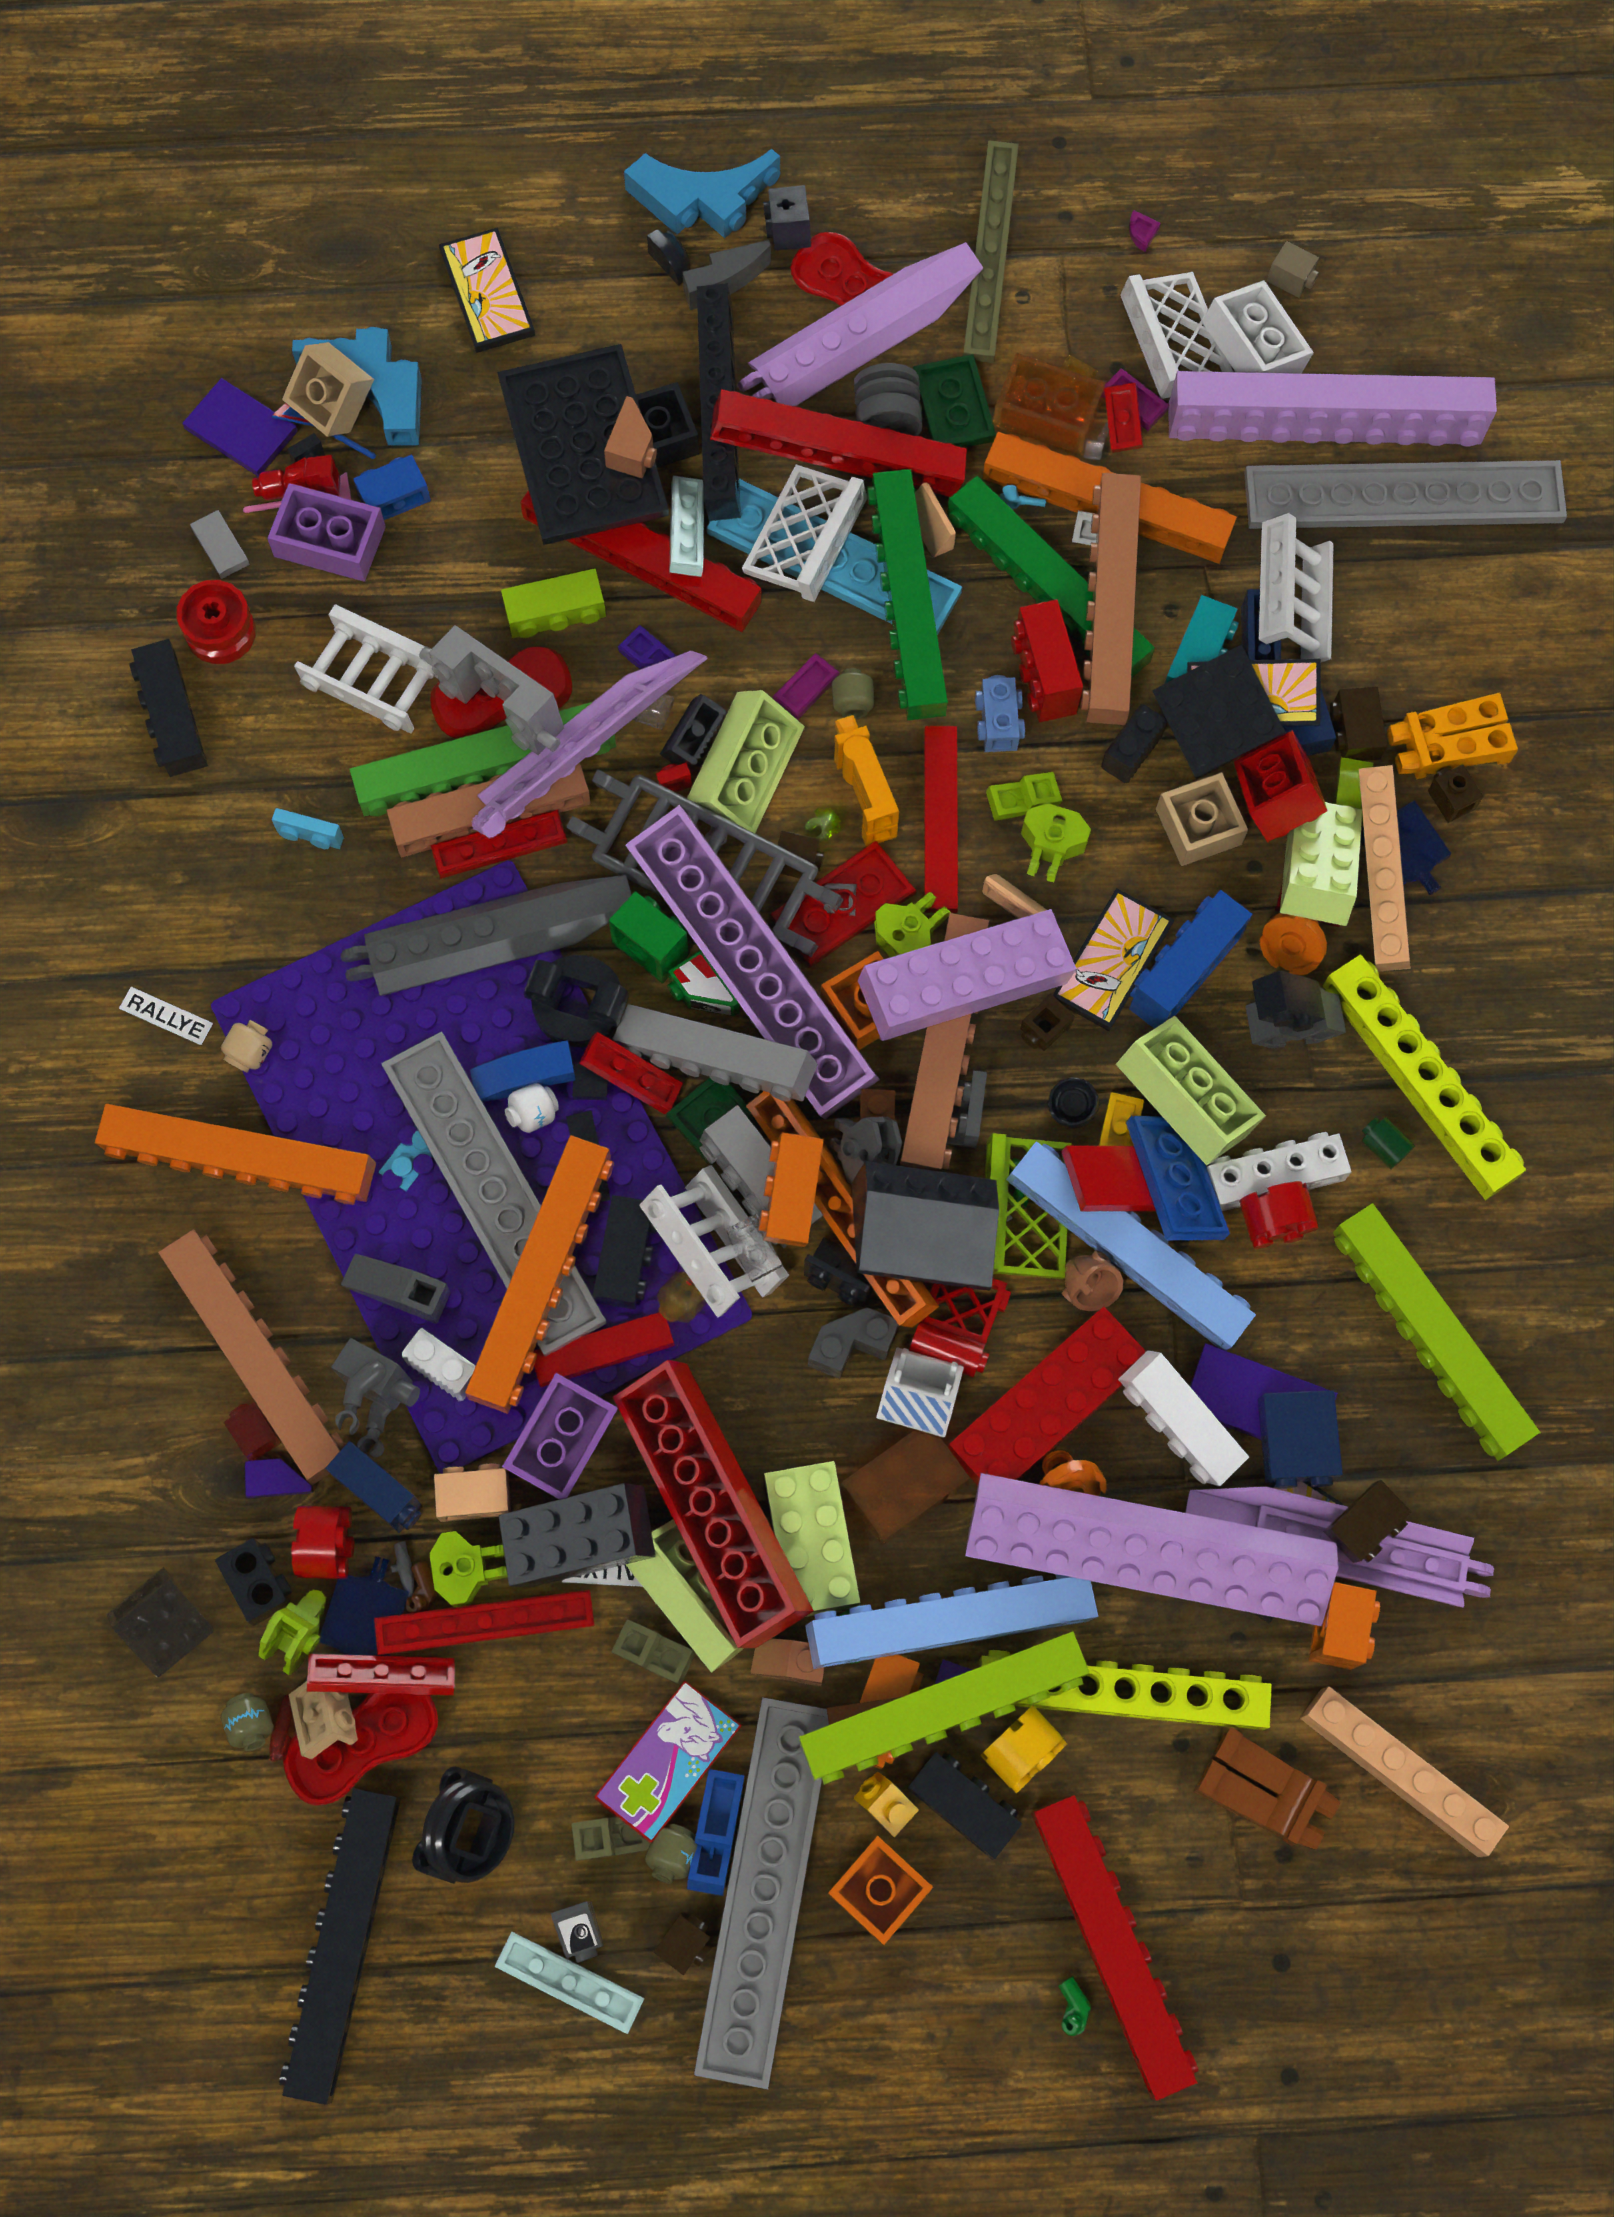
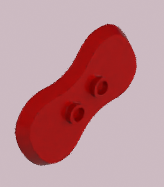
(834, 269)
(485, 712)
(386, 1730)

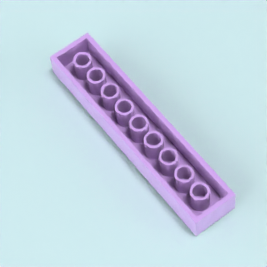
(1331, 408)
(750, 957)
(1152, 1549)

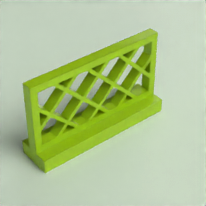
(997, 1168)

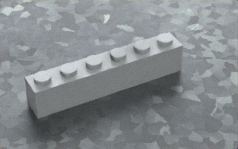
(716, 1053)

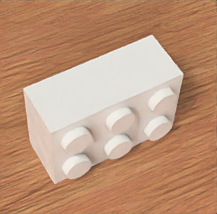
(1256, 332)

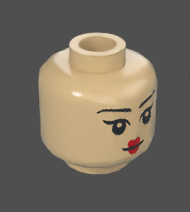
(246, 1046)

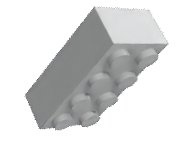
(743, 1158)

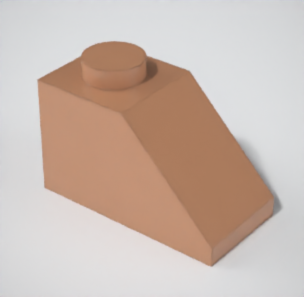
(630, 442)
(786, 1661)

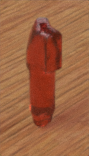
(279, 1738)

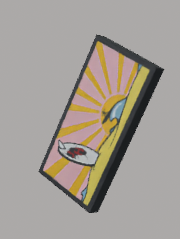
(487, 290)
(1291, 688)
(1113, 959)

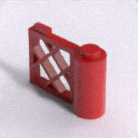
(954, 1343)

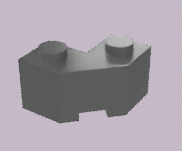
(1269, 1036)
(862, 1330)

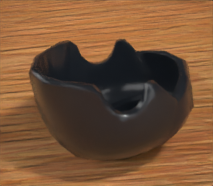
(1073, 1102)

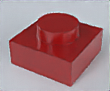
(674, 777)

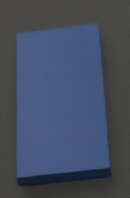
(1176, 1182)

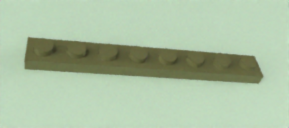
(991, 250)

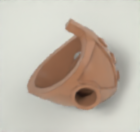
(1092, 1281)

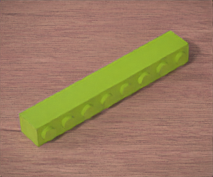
(1435, 1333)
(944, 1706)

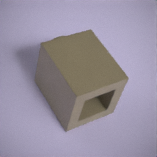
(1293, 269)

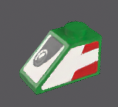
(701, 987)

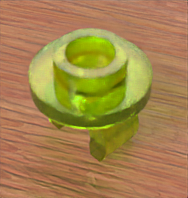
(827, 820)

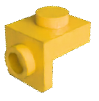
(885, 1803)

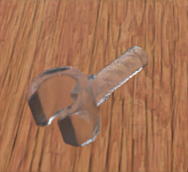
(1094, 448)

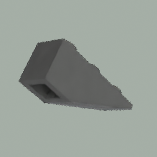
(397, 1287)

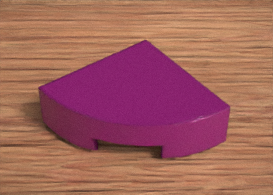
(1142, 230)

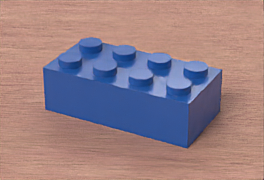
(1189, 960)

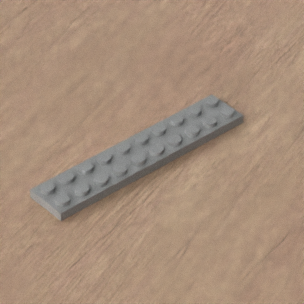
(1407, 494)
(482, 1174)
(762, 1900)

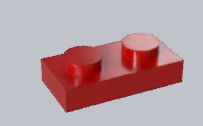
(1123, 417)

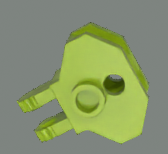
(1053, 837)
(906, 927)
(468, 1568)
(294, 1631)

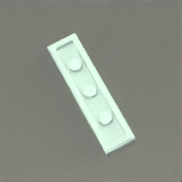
(686, 526)
(569, 1982)

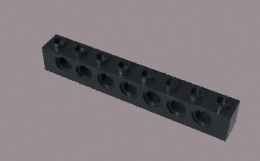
(716, 373)

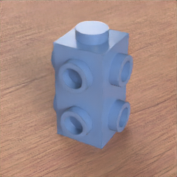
(999, 707)

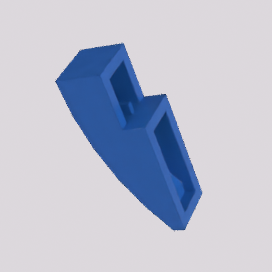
(541, 1065)
(715, 1832)

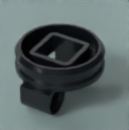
(547, 987)
(437, 1851)

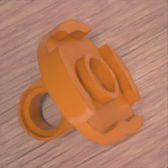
(1293, 943)
(1072, 1475)

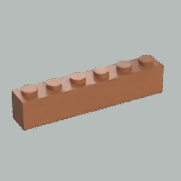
(450, 814)

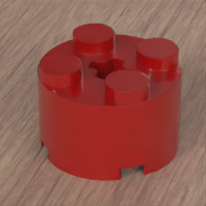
(1278, 1214)
(322, 1542)

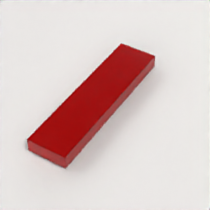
(516, 840)
(605, 1348)
(380, 1674)

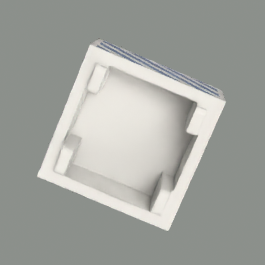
(920, 1392)

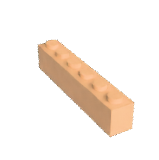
(1384, 868)
(1404, 1772)

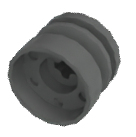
(889, 398)

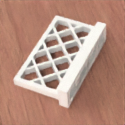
(1152, 333)
(827, 545)

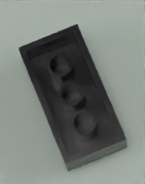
(669, 423)
(577, 1535)

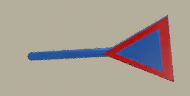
(289, 414)

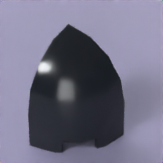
(668, 254)

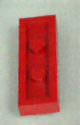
(631, 1073)

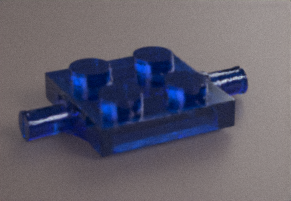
(1419, 847)
(353, 1609)

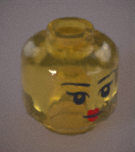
(680, 1299)

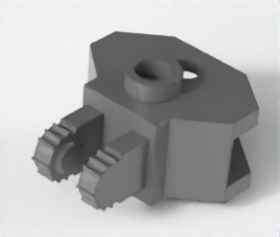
(866, 1141)

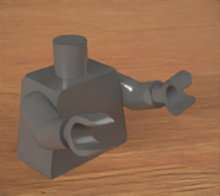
(375, 1378)

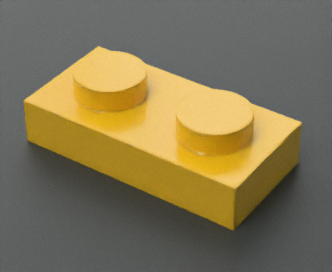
(1118, 1111)

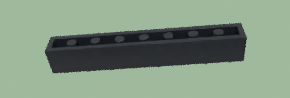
(341, 1947)

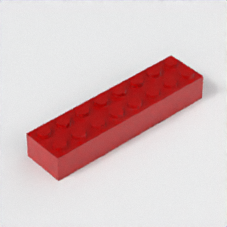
(712, 1505)

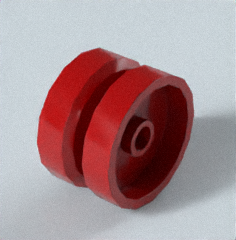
(216, 621)

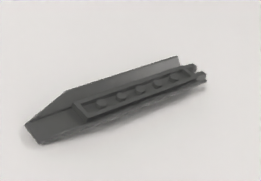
(486, 934)

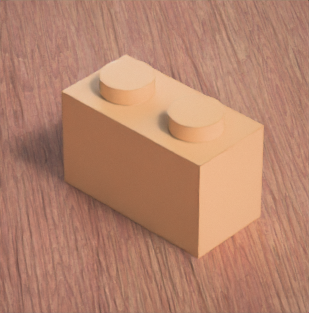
(472, 1493)

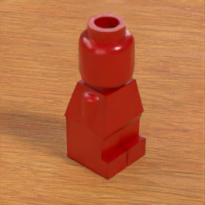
(312, 473)

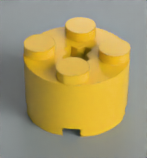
(1024, 1749)

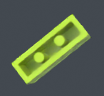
(553, 603)

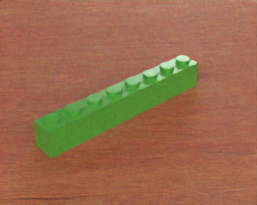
(443, 767)

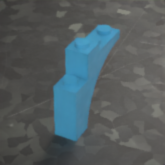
(716, 197)
(395, 384)

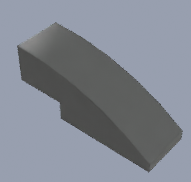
(730, 266)

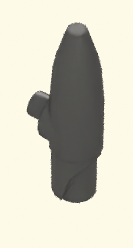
(403, 1566)

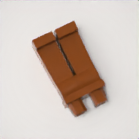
(1294, 1791)

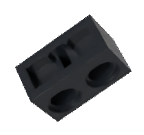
(246, 1586)

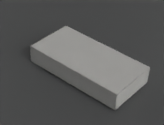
(219, 544)

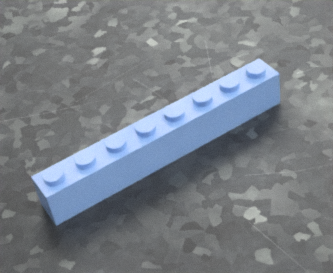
(1135, 1251)
(950, 1620)

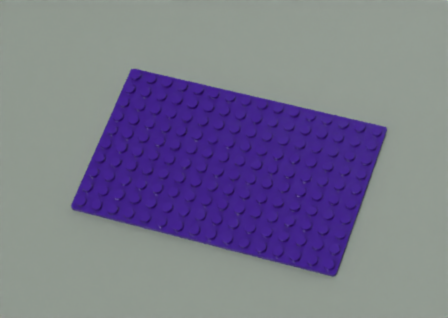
(331, 1091)

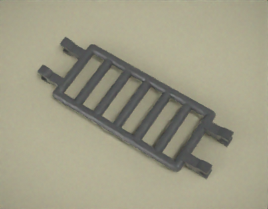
(723, 828)

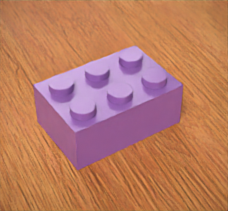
(326, 532)
(560, 1437)

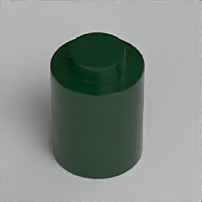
(1387, 1142)

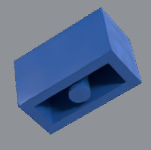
(393, 487)

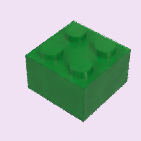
(649, 936)

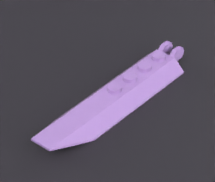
(862, 328)
(578, 740)
(1414, 1562)

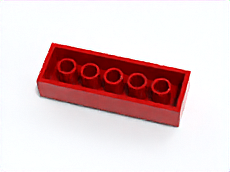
(1049, 1401)

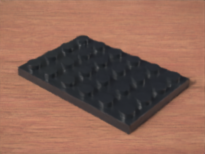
(561, 428)

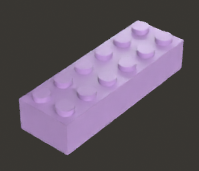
(966, 974)

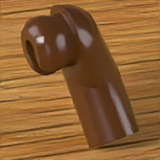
(424, 1593)

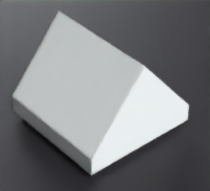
(1082, 530)

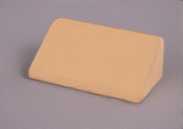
(934, 524)
(1010, 897)

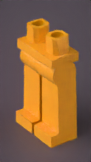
(1454, 736)
(864, 773)

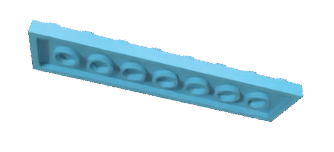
(855, 570)

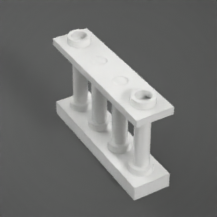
(1278, 589)
(373, 639)
(683, 1239)

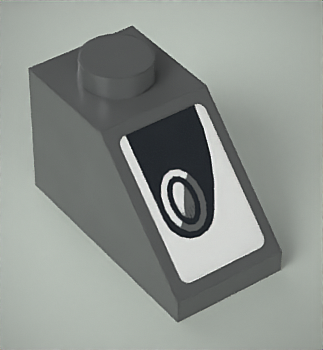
(578, 1931)

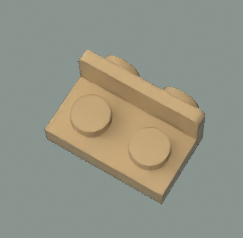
(321, 1719)

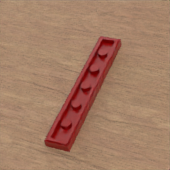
(941, 817)
(484, 1622)

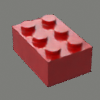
(1047, 661)
(1280, 786)

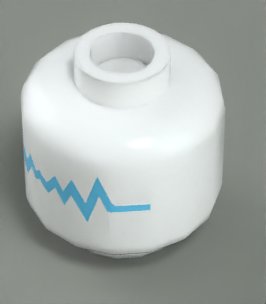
(531, 1107)

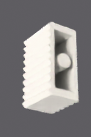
(439, 1363)

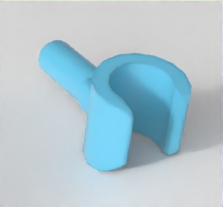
(1013, 500)

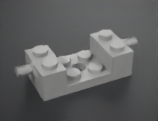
(468, 665)

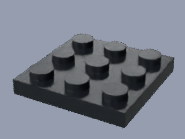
(1219, 712)

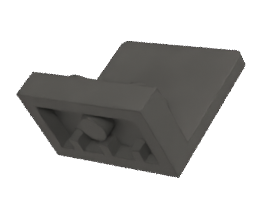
(969, 1112)

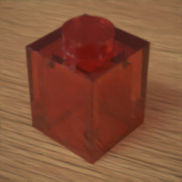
(251, 1431)

